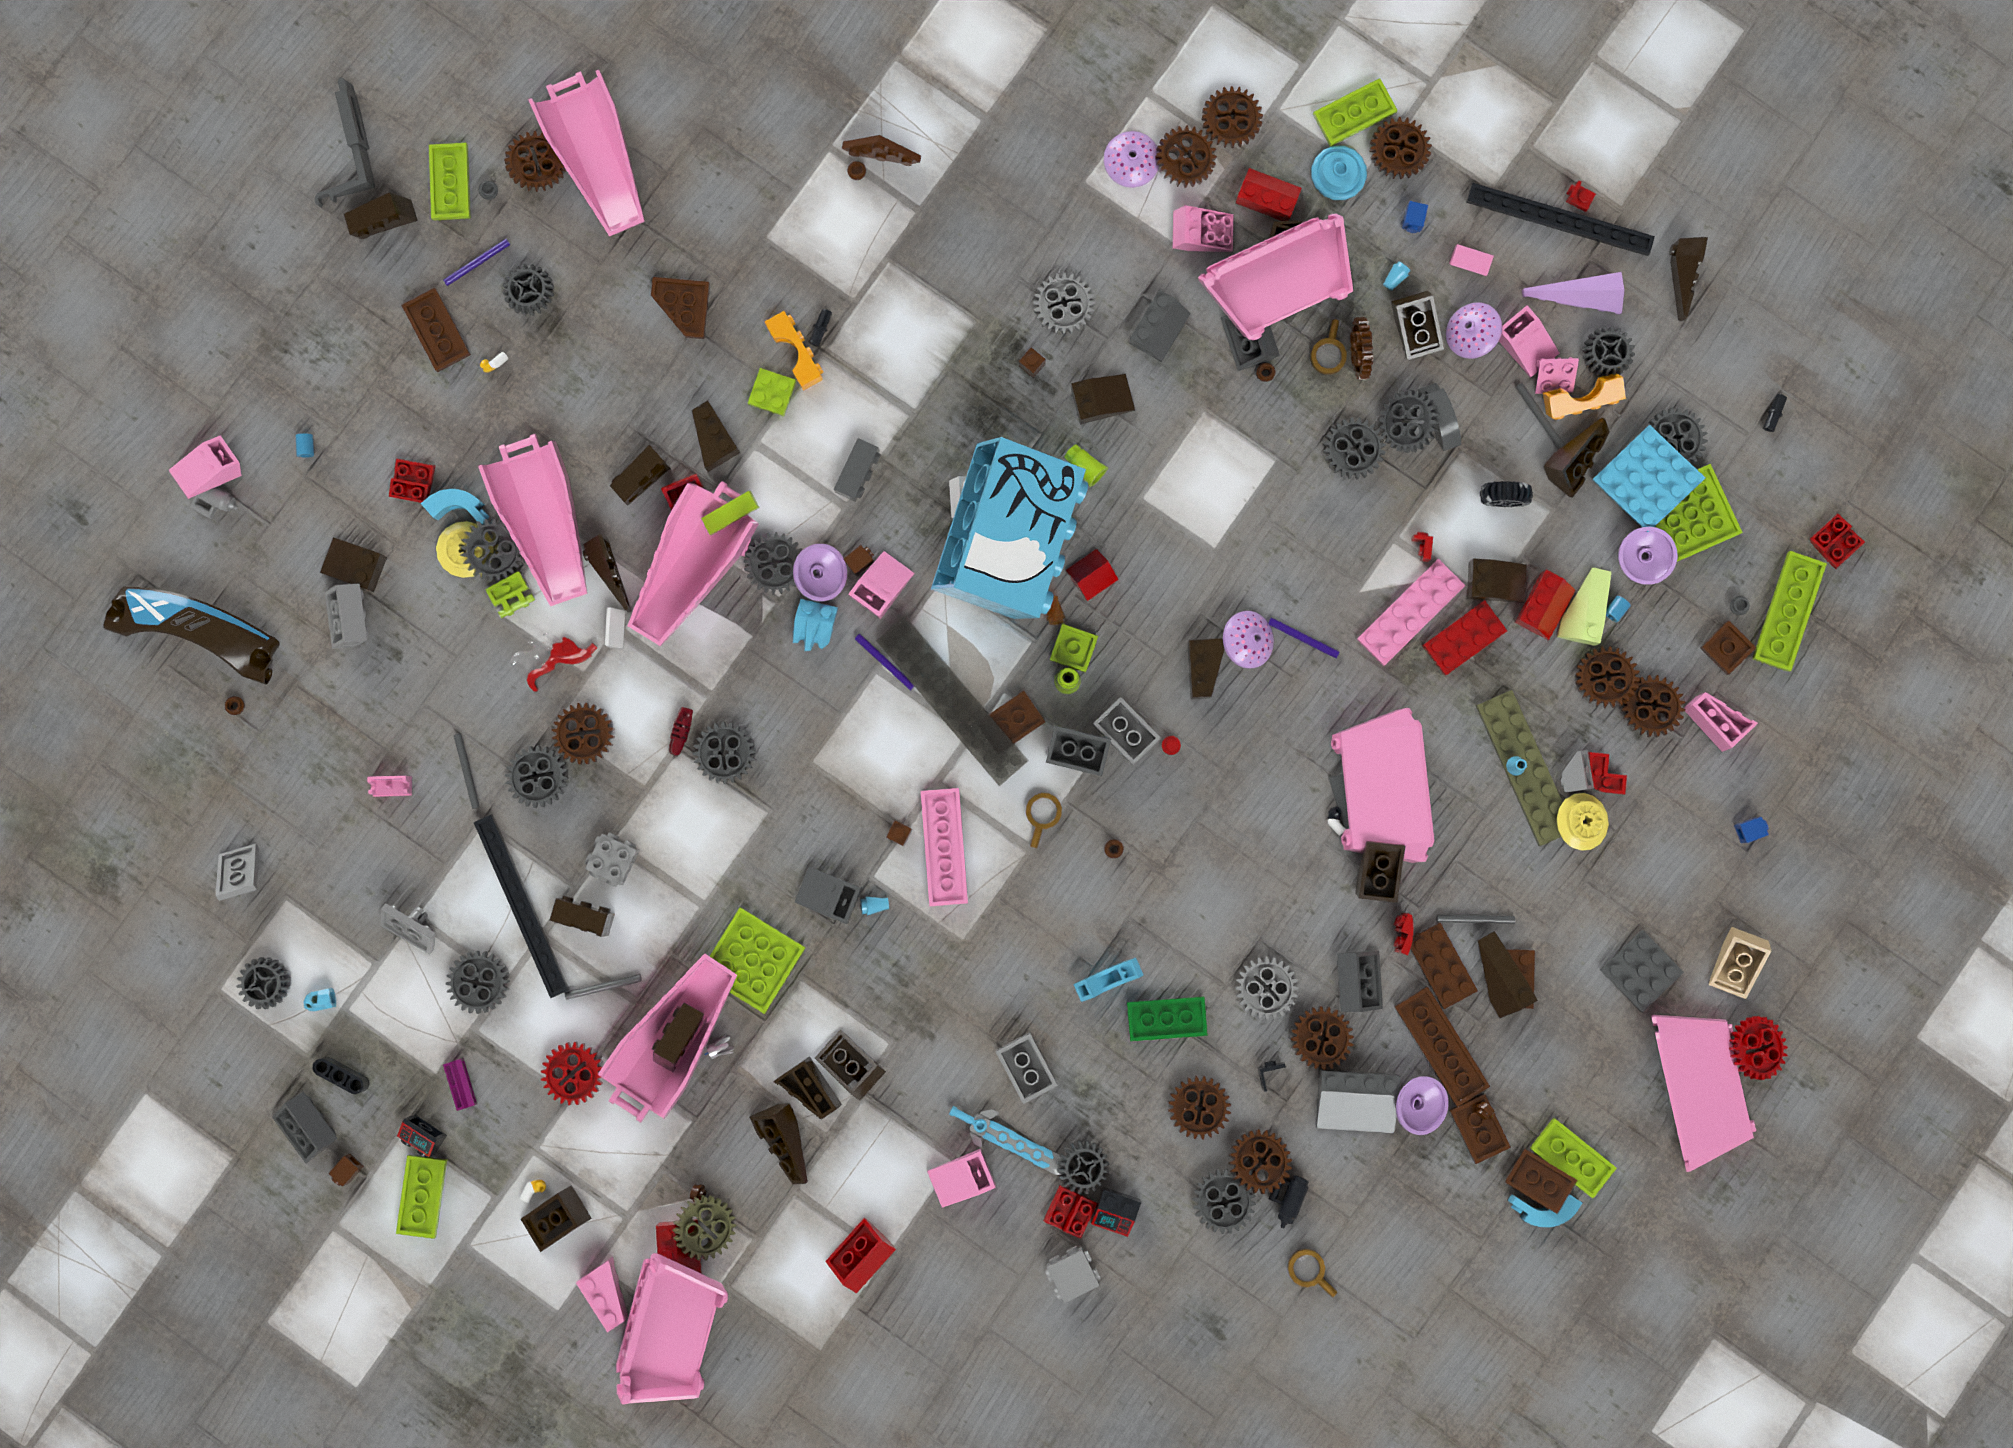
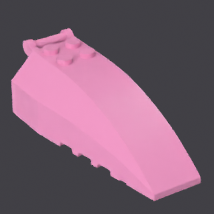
(592, 147)
(539, 512)
(688, 562)
(632, 1064)

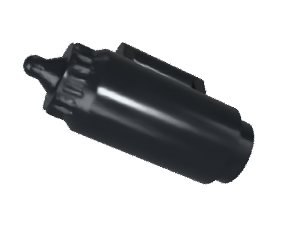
(1292, 1199)

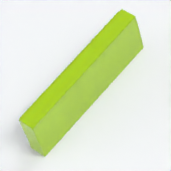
(730, 512)

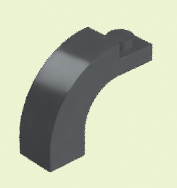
(1448, 429)

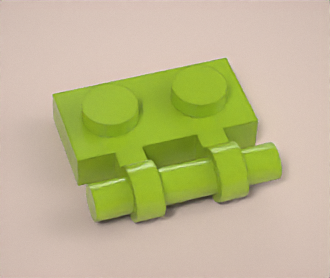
(507, 589)

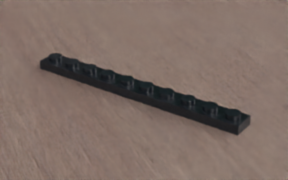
(1560, 219)
(521, 906)

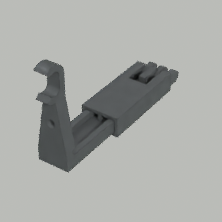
(356, 139)

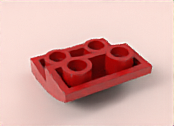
(411, 480)
(1836, 541)
(1403, 925)
(1070, 1211)

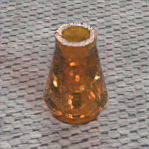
(1055, 614)

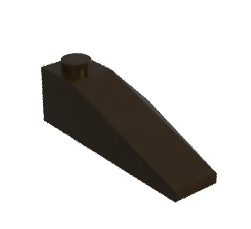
(1685, 259)
(1570, 463)
(601, 558)
(1505, 983)
(781, 1132)

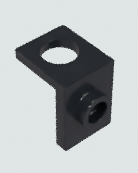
(1269, 1066)

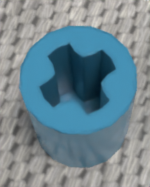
(304, 445)
(1617, 608)

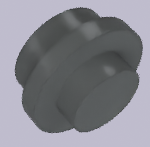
(488, 190)
(1739, 605)

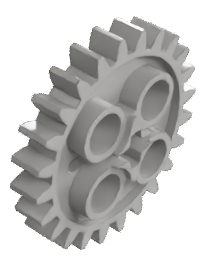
(1059, 287)
(1278, 975)

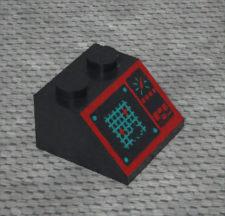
(421, 1135)
(1116, 1211)

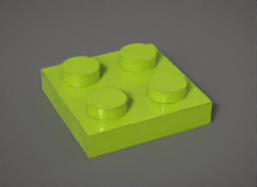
(772, 392)
(1074, 648)

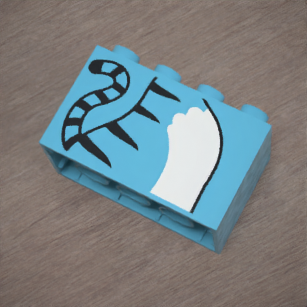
(1010, 529)

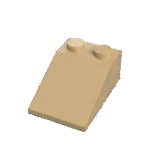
(1739, 962)

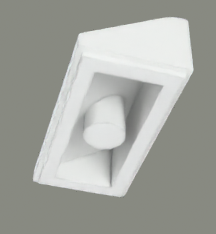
(614, 628)

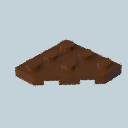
(881, 149)
(683, 303)

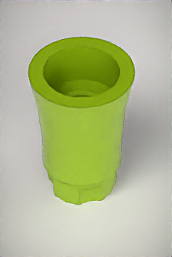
(1081, 458)
(1062, 686)

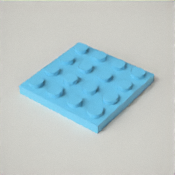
(1648, 478)

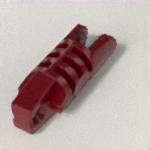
(680, 731)

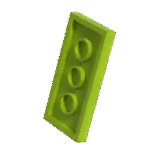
(1355, 112)
(449, 181)
(1574, 1157)
(421, 1196)

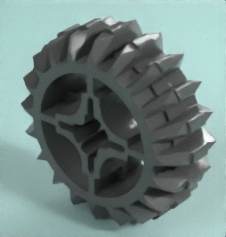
(515, 281)
(1603, 346)
(259, 976)
(1090, 1164)

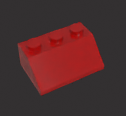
(1268, 195)
(1545, 604)
(668, 1246)
(860, 1256)

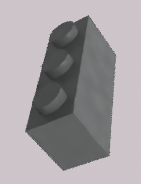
(857, 470)

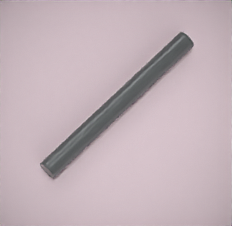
(1540, 416)
(466, 771)
(1476, 919)
(603, 986)

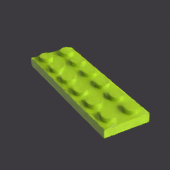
(1789, 611)

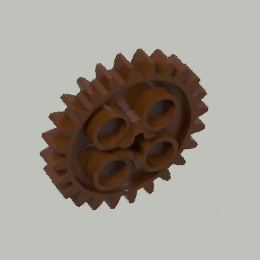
(1233, 133)
(1397, 164)
(519, 165)
(1173, 167)
(1361, 348)
(1603, 660)
(1652, 723)
(585, 750)
(1339, 1041)
(1181, 1105)
(1272, 1173)

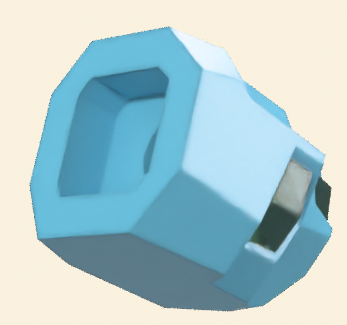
(320, 1000)

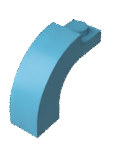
(449, 499)
(1108, 979)
(1544, 1217)

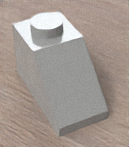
(1577, 773)

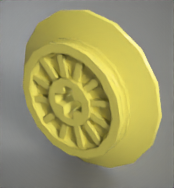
(449, 549)
(1571, 817)

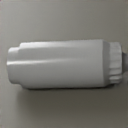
(217, 498)

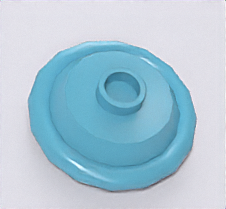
(1339, 172)

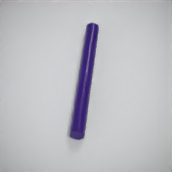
(476, 262)
(1304, 638)
(884, 661)

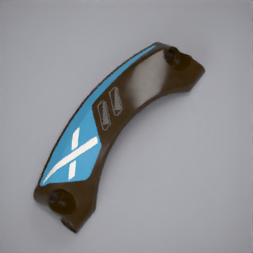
(216, 630)

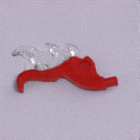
(548, 654)

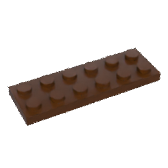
(1442, 1046)

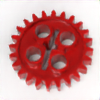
(562, 1060)
(1765, 1060)

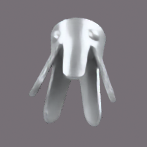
(719, 1047)

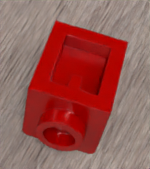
(1580, 196)
(1425, 548)

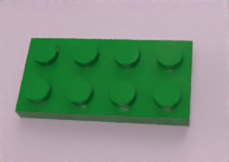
(1167, 1018)

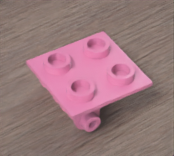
(1556, 374)

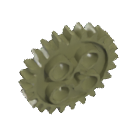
(717, 1213)

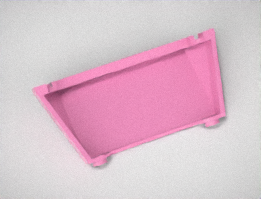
(1282, 275)
(1386, 784)
(1703, 1086)
(667, 1332)

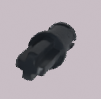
(820, 327)
(1775, 413)

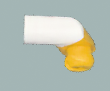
(494, 363)
(532, 1187)

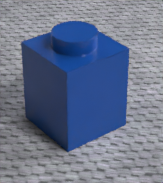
(1414, 217)
(1751, 829)

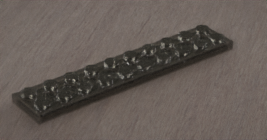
(952, 700)

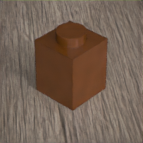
(1032, 362)
(859, 559)
(899, 833)
(345, 1170)

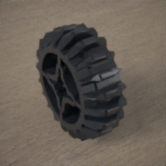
(1506, 494)

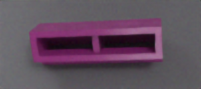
(460, 1084)

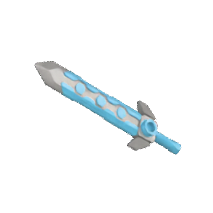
(1008, 1139)

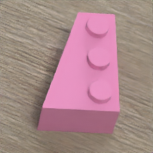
(1718, 721)
(604, 1294)

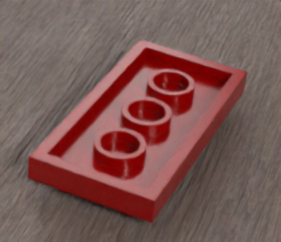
(1464, 638)

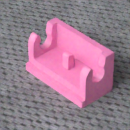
(1471, 260)
(390, 786)

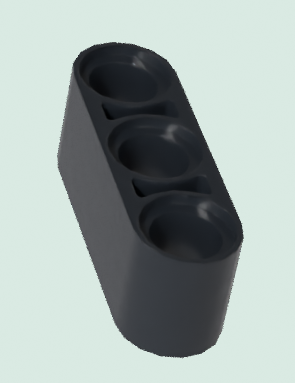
(331, 1075)

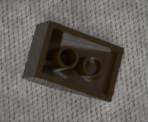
(1418, 324)
(1102, 397)
(353, 564)
(1496, 580)
(1380, 872)
(850, 1065)
(555, 1218)

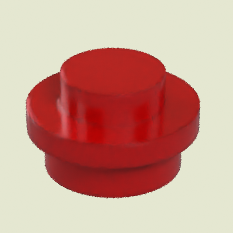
(1171, 745)

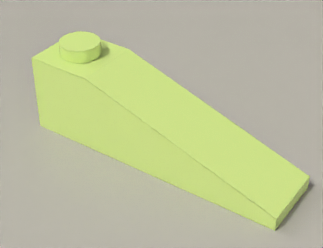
(1587, 611)

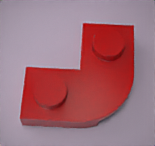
(1603, 780)

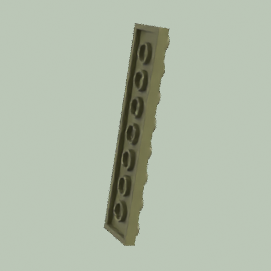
(1535, 785)

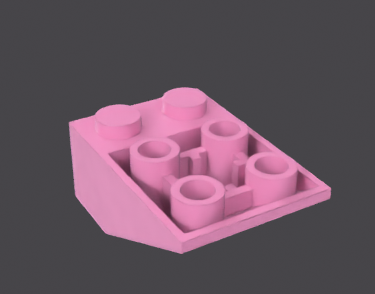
(1202, 230)
(1527, 340)
(206, 467)
(881, 584)
(962, 1178)

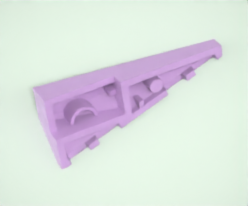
(1595, 292)

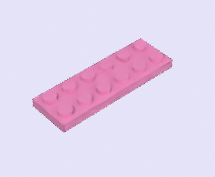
(1411, 612)
(944, 847)

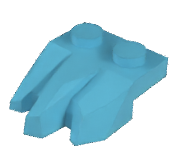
(814, 624)

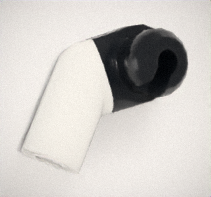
(1334, 820)

